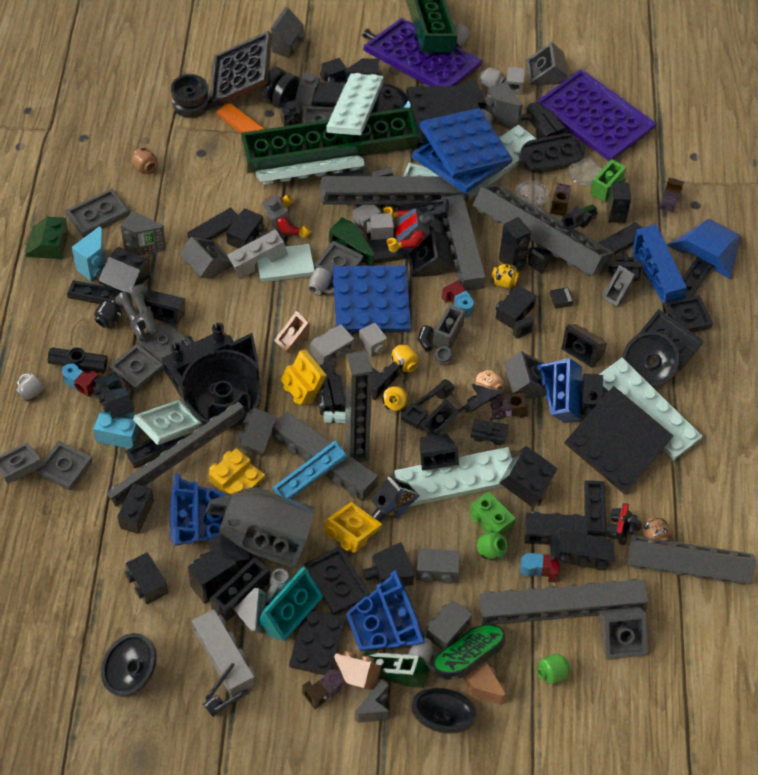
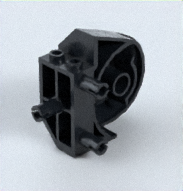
(211, 361)

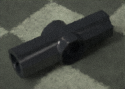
(579, 217)
(79, 357)

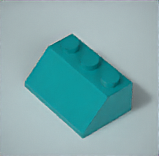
(290, 606)

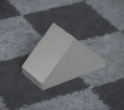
(251, 609)

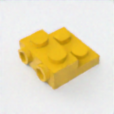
(303, 378)
(235, 473)
(351, 527)

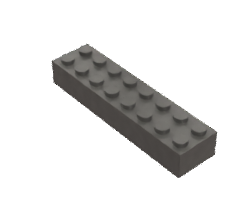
(545, 229)

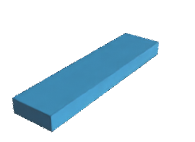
(310, 471)

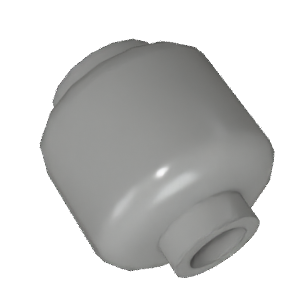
(491, 77)

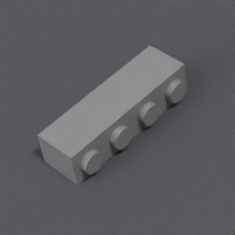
(222, 652)

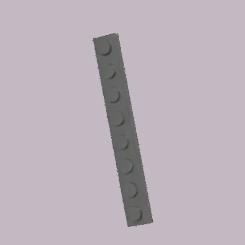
(179, 452)

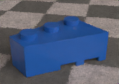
(563, 388)

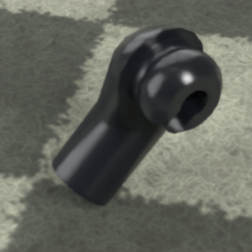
(423, 336)

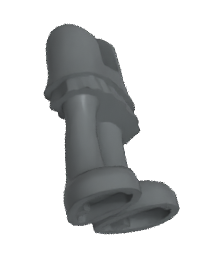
(144, 318)

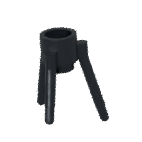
(442, 391)
(215, 704)

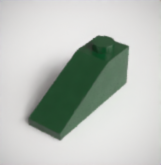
(349, 235)
(401, 669)

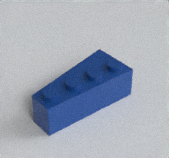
(658, 264)

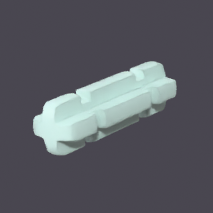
(338, 417)

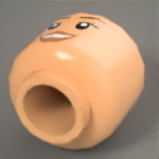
(490, 378)

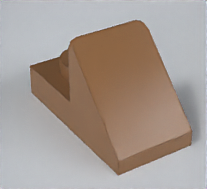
(293, 331)

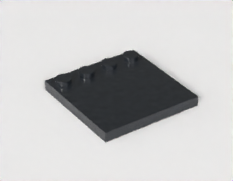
(241, 69)
(438, 101)
(618, 439)

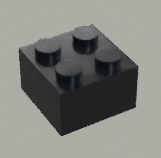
(528, 475)

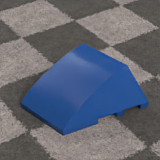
(711, 243)
(188, 512)
(386, 617)

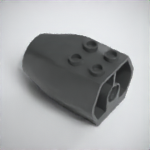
(268, 525)

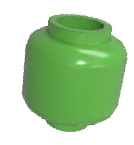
(492, 545)
(553, 669)

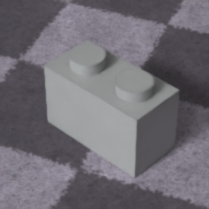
(332, 345)

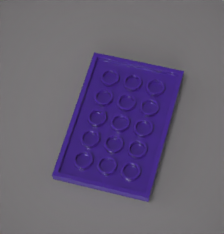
(401, 49)
(597, 115)

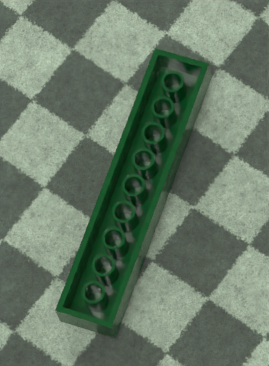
(311, 142)

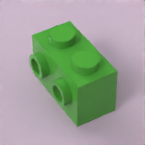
(611, 173)
(491, 515)

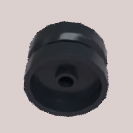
(280, 87)
(190, 95)

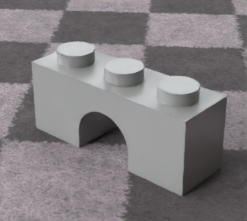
(245, 258)

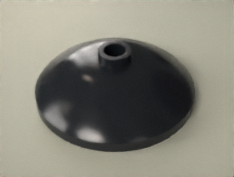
(390, 98)
(651, 346)
(128, 664)
(443, 710)

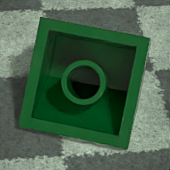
(48, 238)

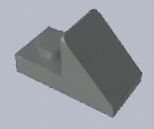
(619, 285)
(371, 707)

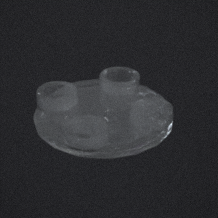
(584, 171)
(533, 192)

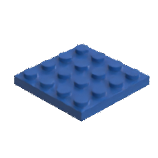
(465, 142)
(428, 157)
(371, 296)

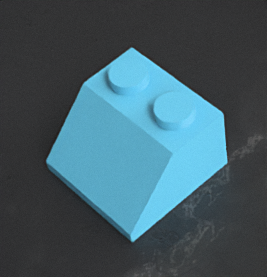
(90, 255)
(118, 431)

